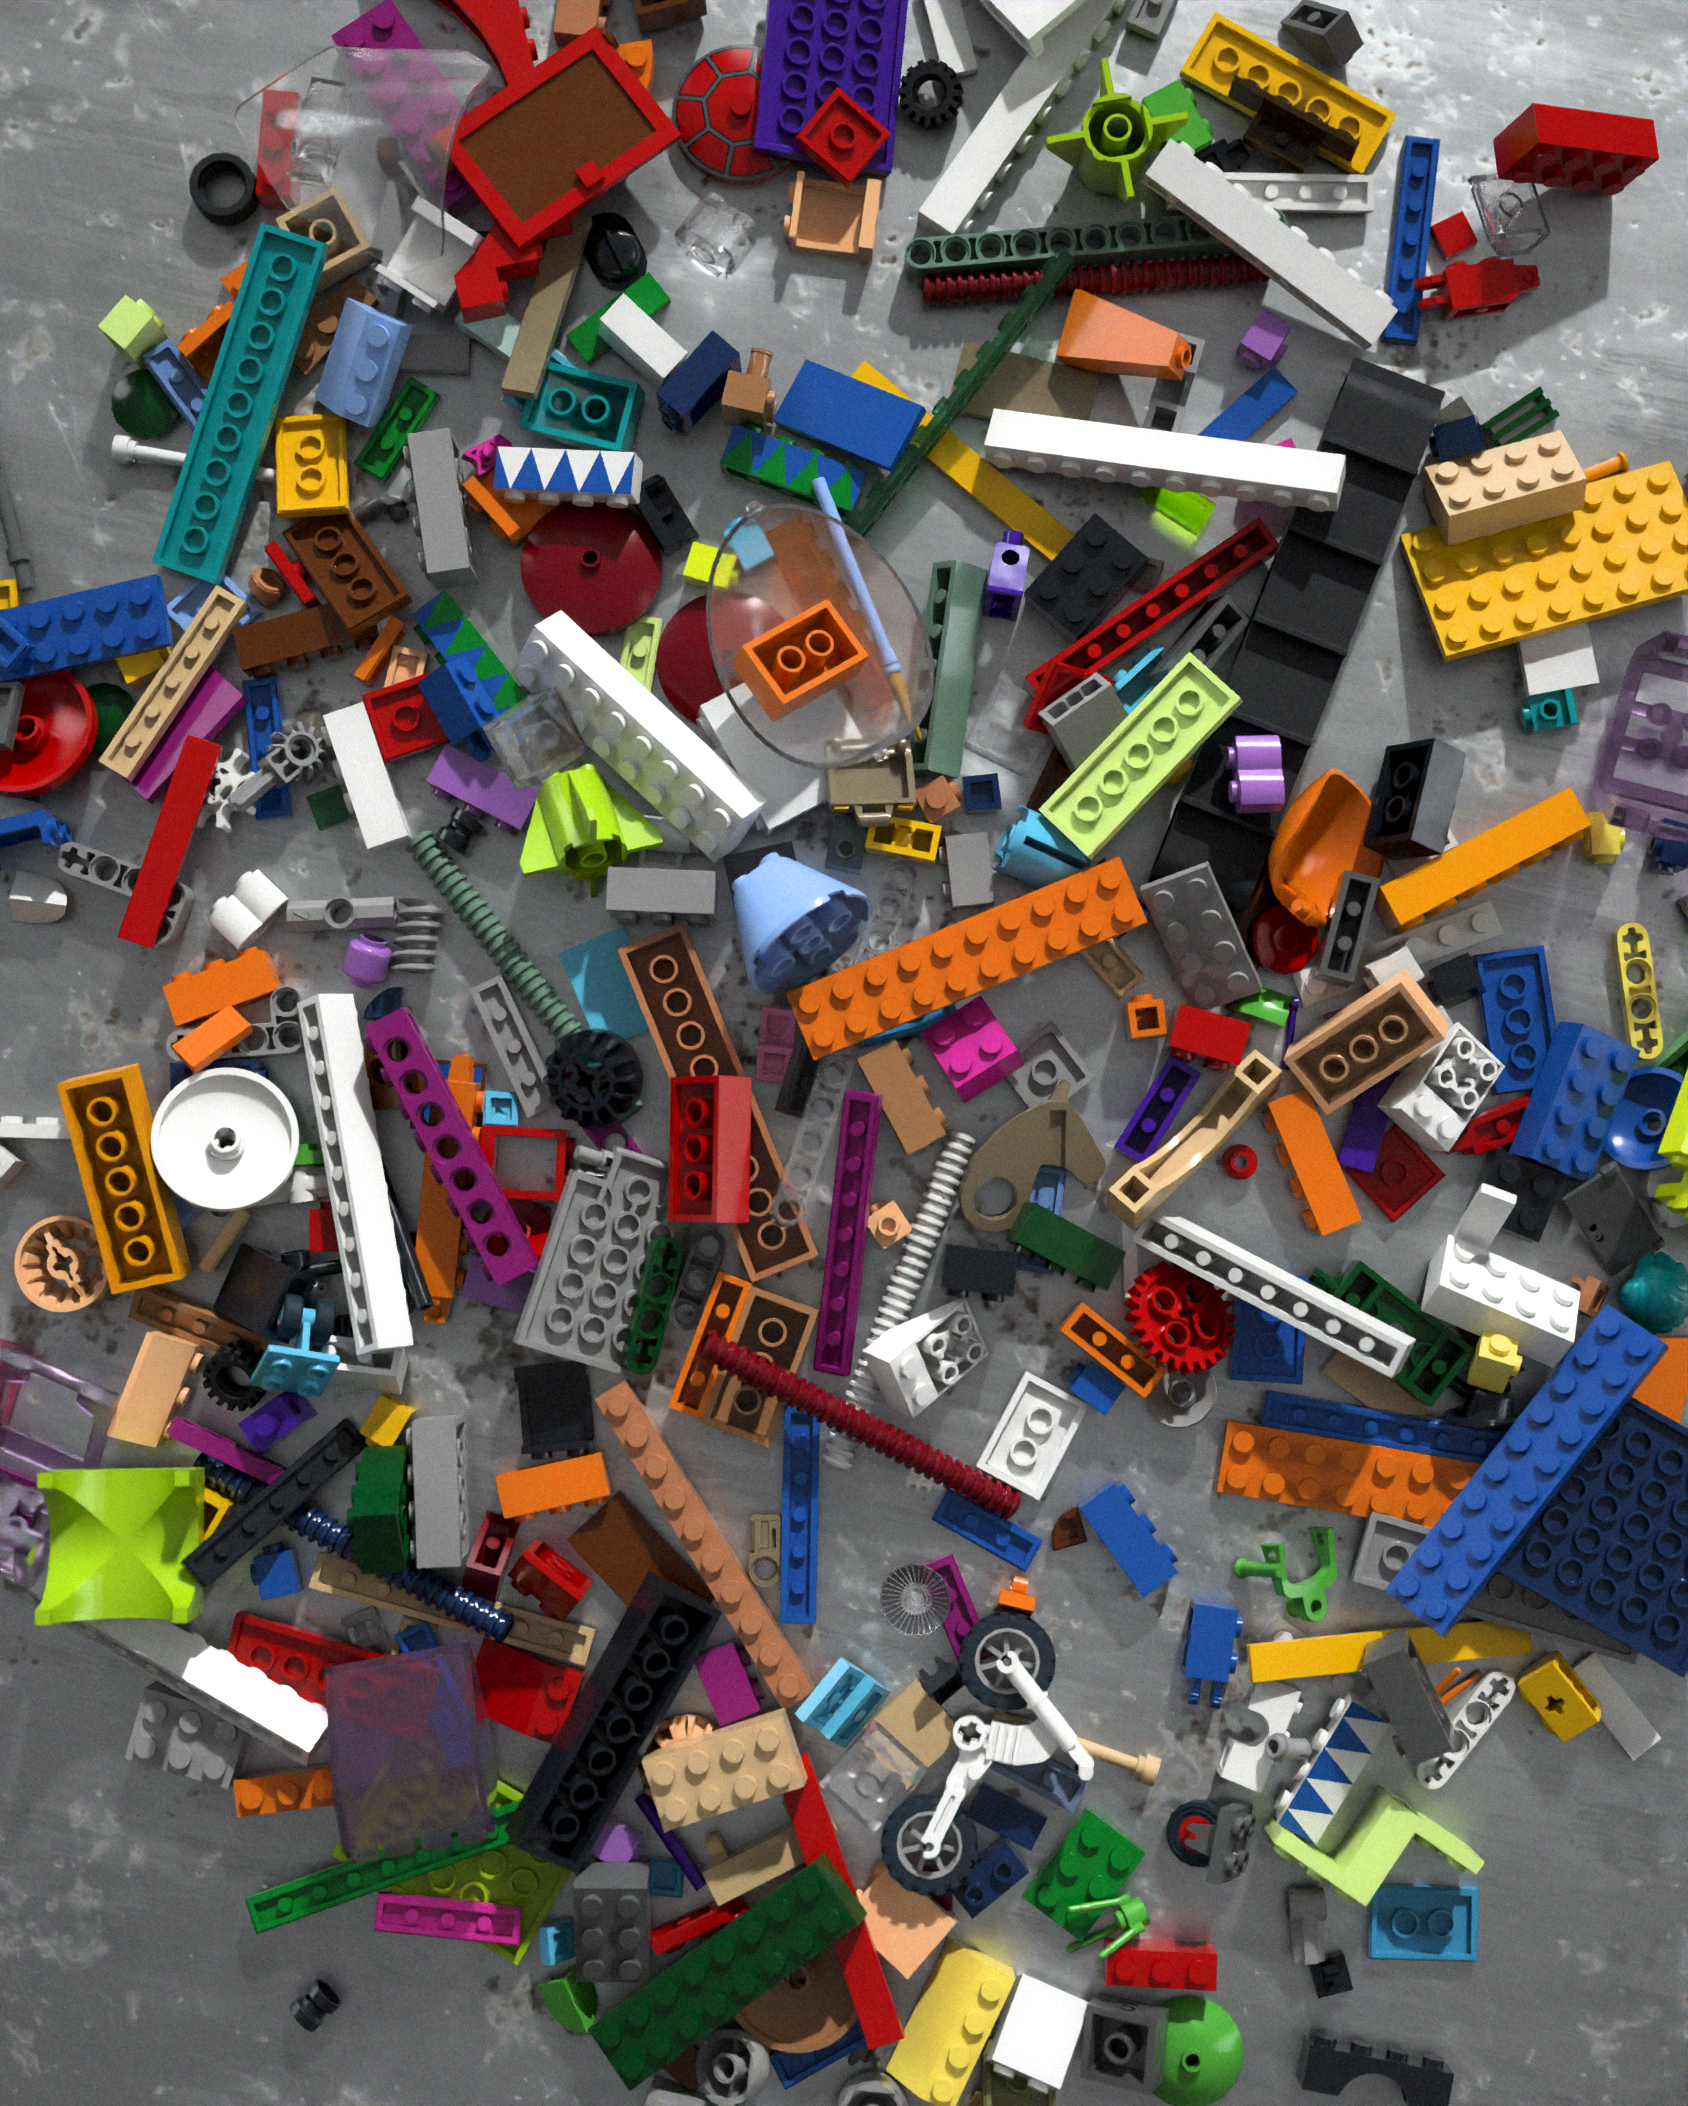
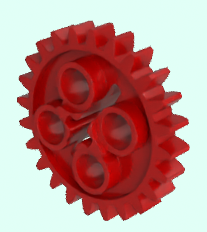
(1179, 1319)

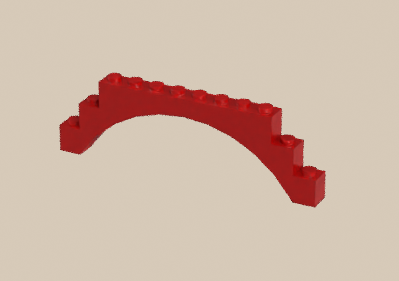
(483, 278)

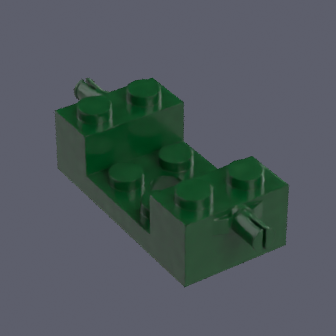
(1437, 1350)

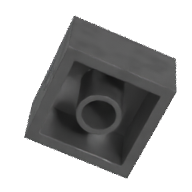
(1124, 2043)

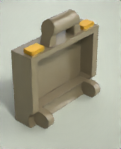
(874, 787)

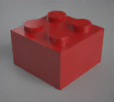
(1206, 1038)

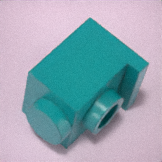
(1562, 708)

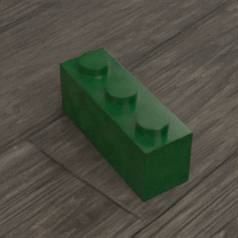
(1065, 1247)

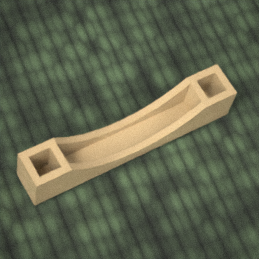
(1158, 1176)

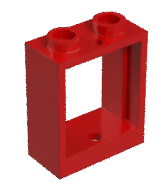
(565, 1150)

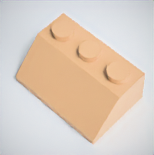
(156, 1389)

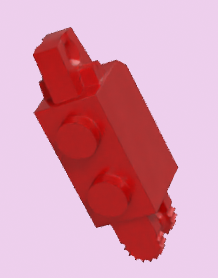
(1477, 287)

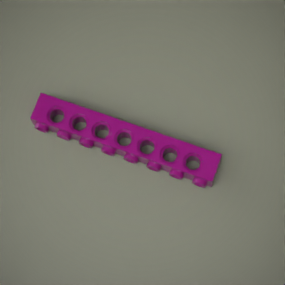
(402, 1026)

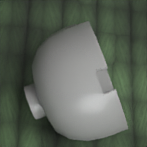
(732, 2067)

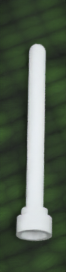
(126, 450)

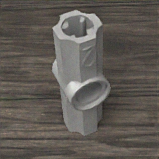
(320, 914)

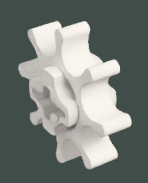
(224, 782)

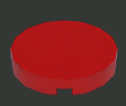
(1281, 941)

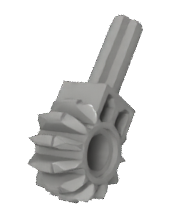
(280, 765)

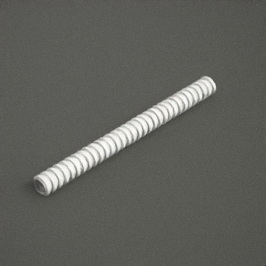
(906, 1279)

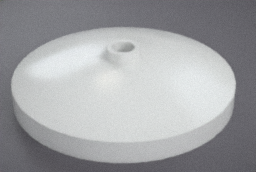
(221, 1107)

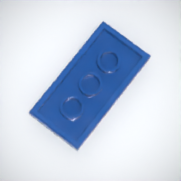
(849, 415)
(1516, 1014)

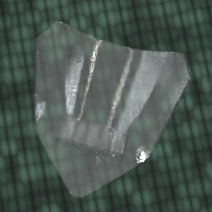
(366, 143)

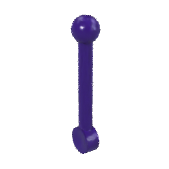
(1293, 1007)

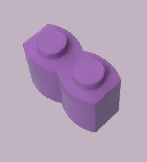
(1256, 774)

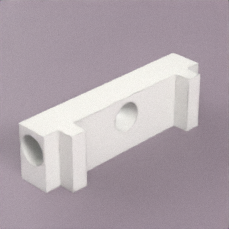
(1129, 1265)

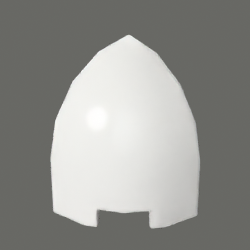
(36, 898)

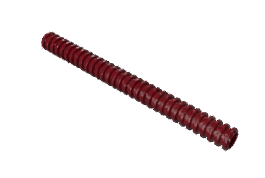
(1094, 279)
(859, 1425)

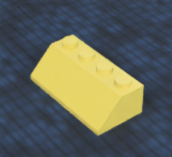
(950, 2023)

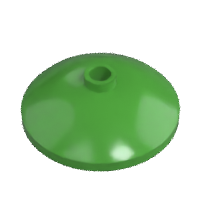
(1211, 2034)

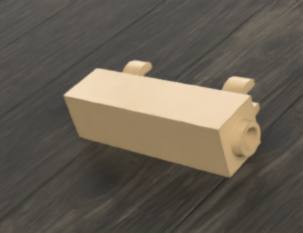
(752, 1863)

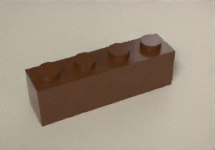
(296, 640)

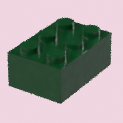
(381, 1510)

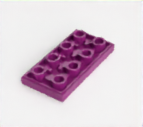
(202, 716)

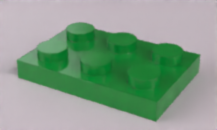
(1083, 1869)

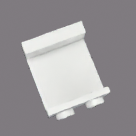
(434, 282)

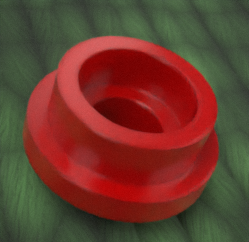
(1228, 1162)

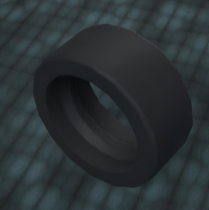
(202, 174)

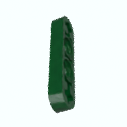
(657, 1305)

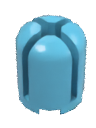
(1037, 851)

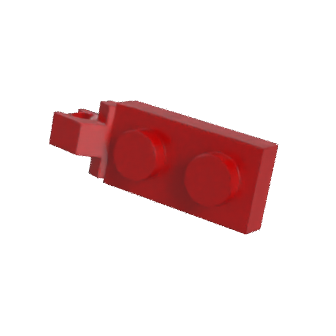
(1491, 1128)
(698, 1922)

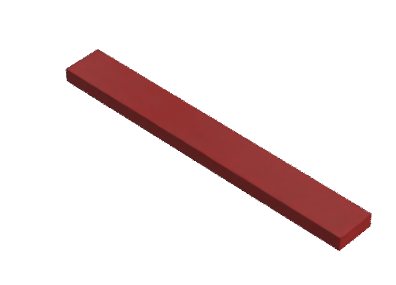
(856, 1947)

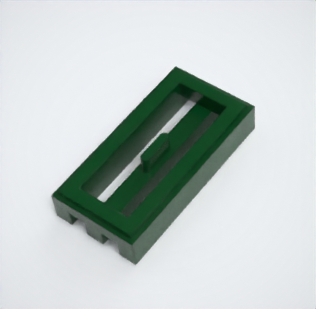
(1543, 405)

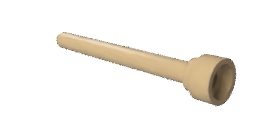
(1142, 1767)

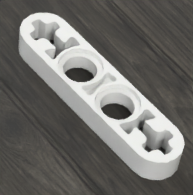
(1469, 1732)

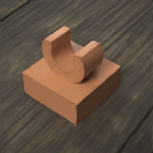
(1591, 1295)

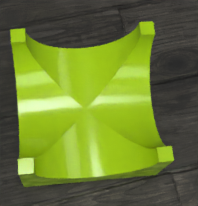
(122, 1543)

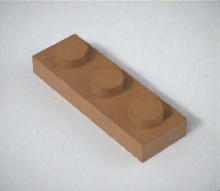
(321, 328)

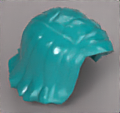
(1657, 1293)

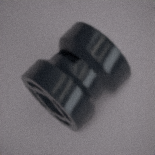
(466, 825)
(315, 2005)

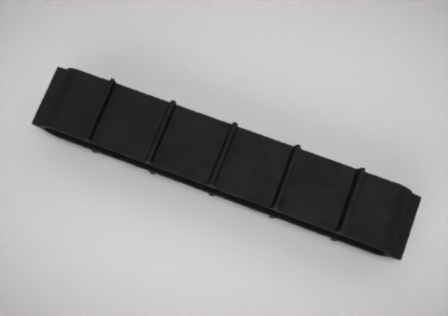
(1304, 623)

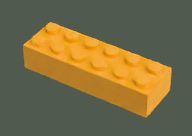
(1487, 856)
(122, 1185)

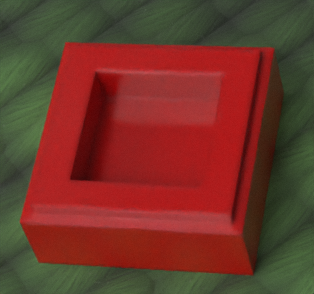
(1453, 235)

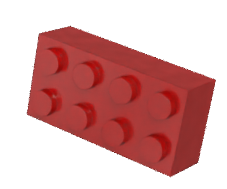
(1575, 149)

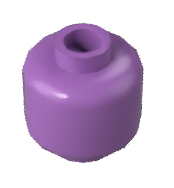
(367, 960)

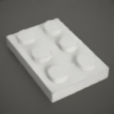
(1032, 1435)

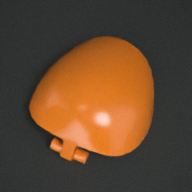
(1317, 843)

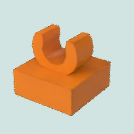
(1015, 1598)

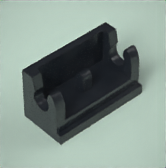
(665, 515)

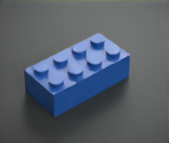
(1574, 1101)

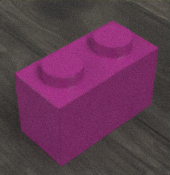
(729, 1682)

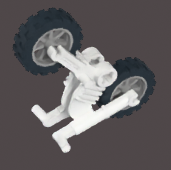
(997, 1743)

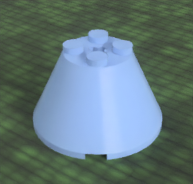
(794, 921)

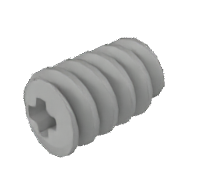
(417, 936)

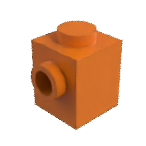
(1144, 1018)

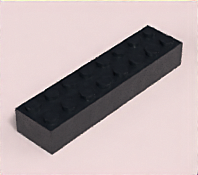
(612, 1723)

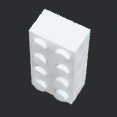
(1502, 1297)

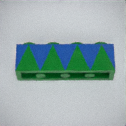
(790, 469)
(455, 638)

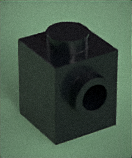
(1455, 981)

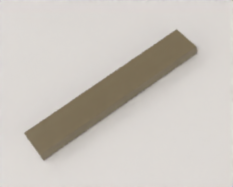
(545, 311)

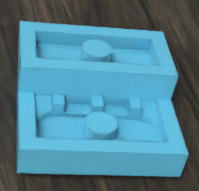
(842, 1702)

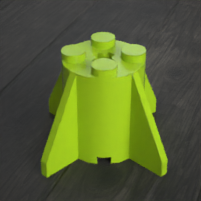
(1114, 140)
(583, 828)

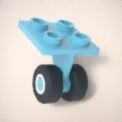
(297, 1367)

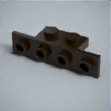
(1287, 131)

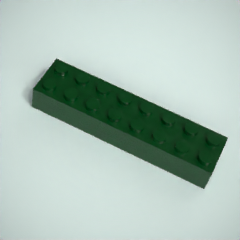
(727, 1971)

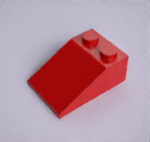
(549, 1579)
(527, 1689)

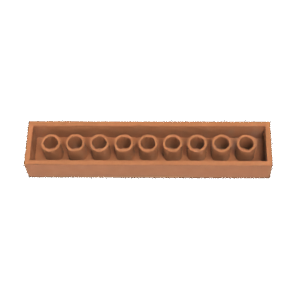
(697, 1043)

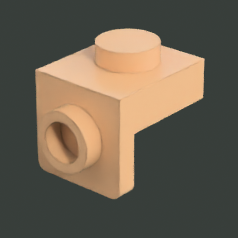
(887, 1223)

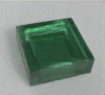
(329, 807)

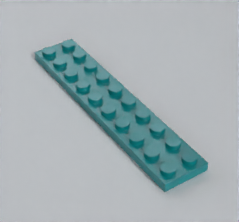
(241, 403)

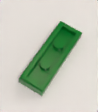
(644, 293)
(403, 417)

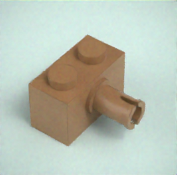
(749, 395)

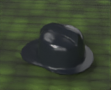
(614, 252)
(1484, 1408)

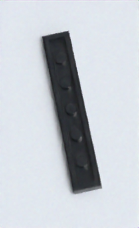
(274, 1504)

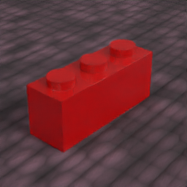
(1161, 1965)

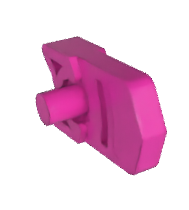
(484, 455)

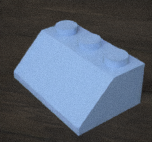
(363, 363)

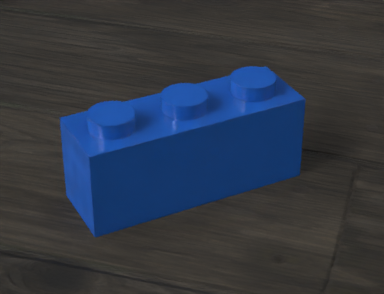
(1129, 1537)

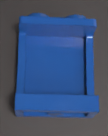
(32, 827)

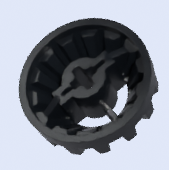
(616, 1076)

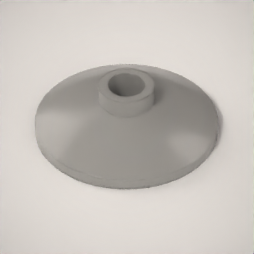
(1167, 1403)

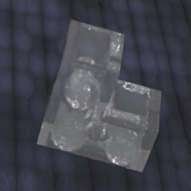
(995, 731)

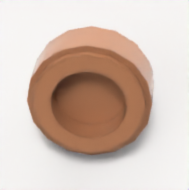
(266, 586)

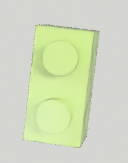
(133, 329)

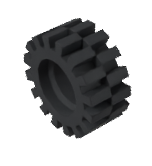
(916, 78)
(221, 1383)

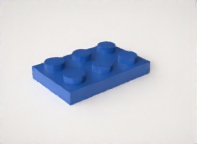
(1265, 1346)

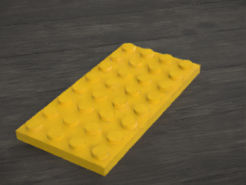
(1557, 571)

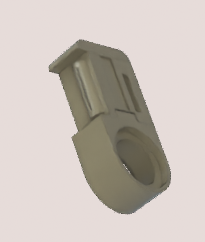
(766, 1543)

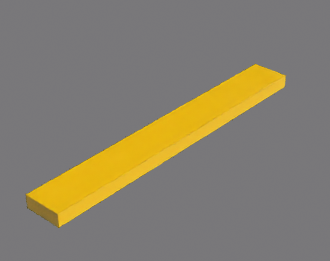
(984, 482)
(1345, 1651)

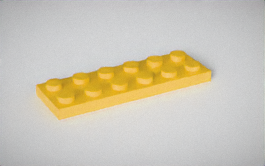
(1232, 50)

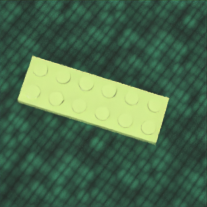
(1140, 755)

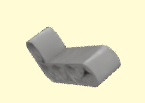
(123, 883)
(272, 1032)

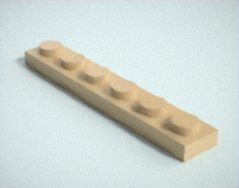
(173, 683)

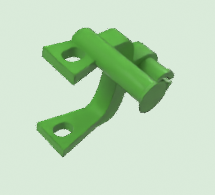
(1307, 1597)

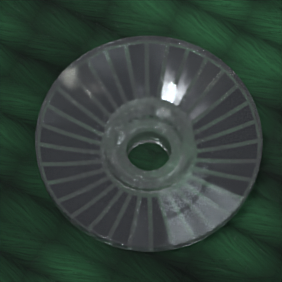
(901, 1609)

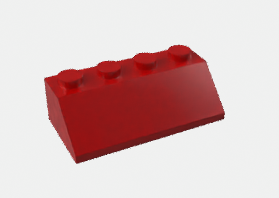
(709, 1149)

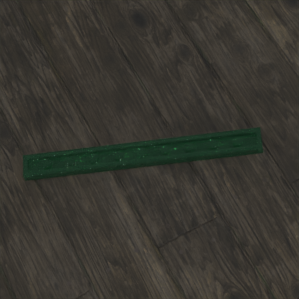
(967, 386)

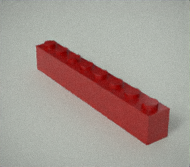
(1167, 603)

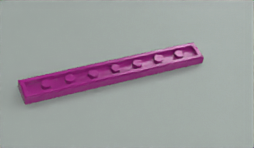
(847, 1232)

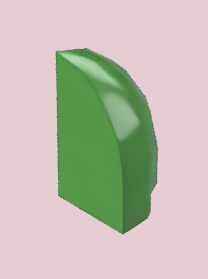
(1264, 1006)
(570, 2001)

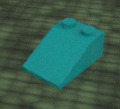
(585, 409)

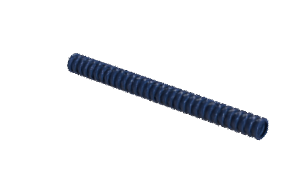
(338, 1538)

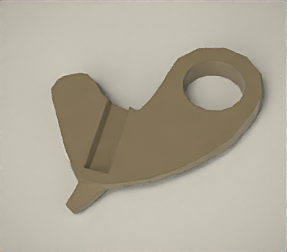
(1041, 1135)

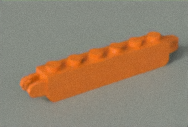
(440, 1233)

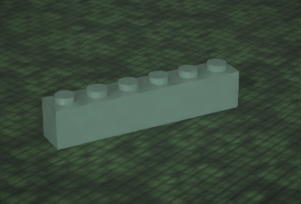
(953, 632)

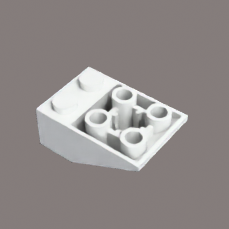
(1442, 1089)
(925, 1356)

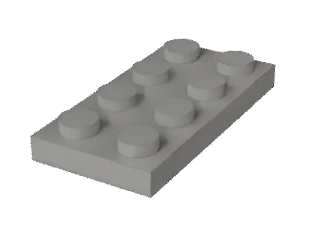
(1201, 937)

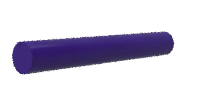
(671, 1842)

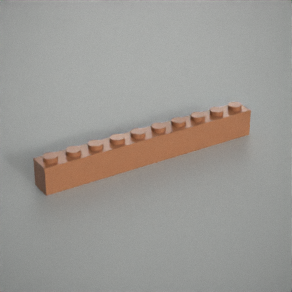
(705, 1544)

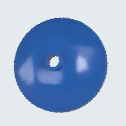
(1646, 1100)

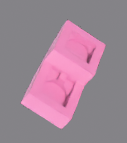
(775, 1042)

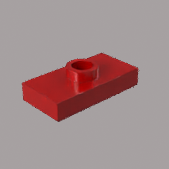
(293, 573)

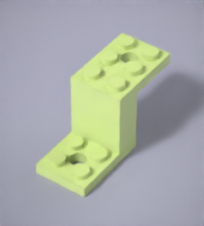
(1371, 1847)

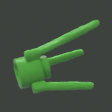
(1129, 1917)

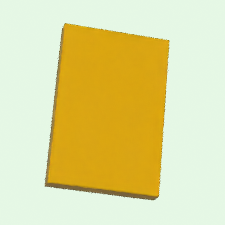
(312, 465)

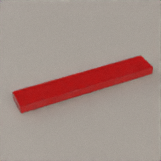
(170, 841)

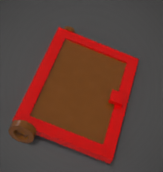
(559, 137)

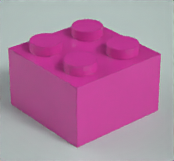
(972, 1049)

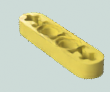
(1644, 990)

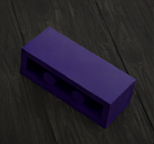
(1157, 1110)

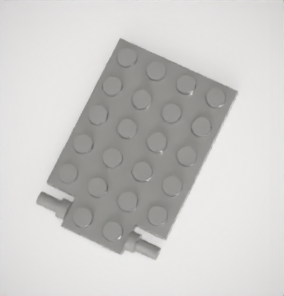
(596, 1258)

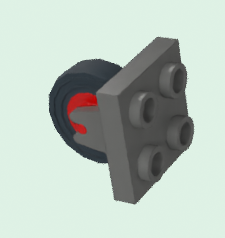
(1212, 1837)

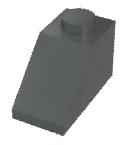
(1324, 32)

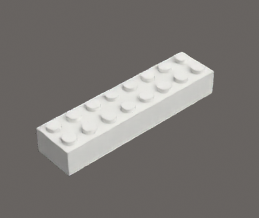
(640, 737)

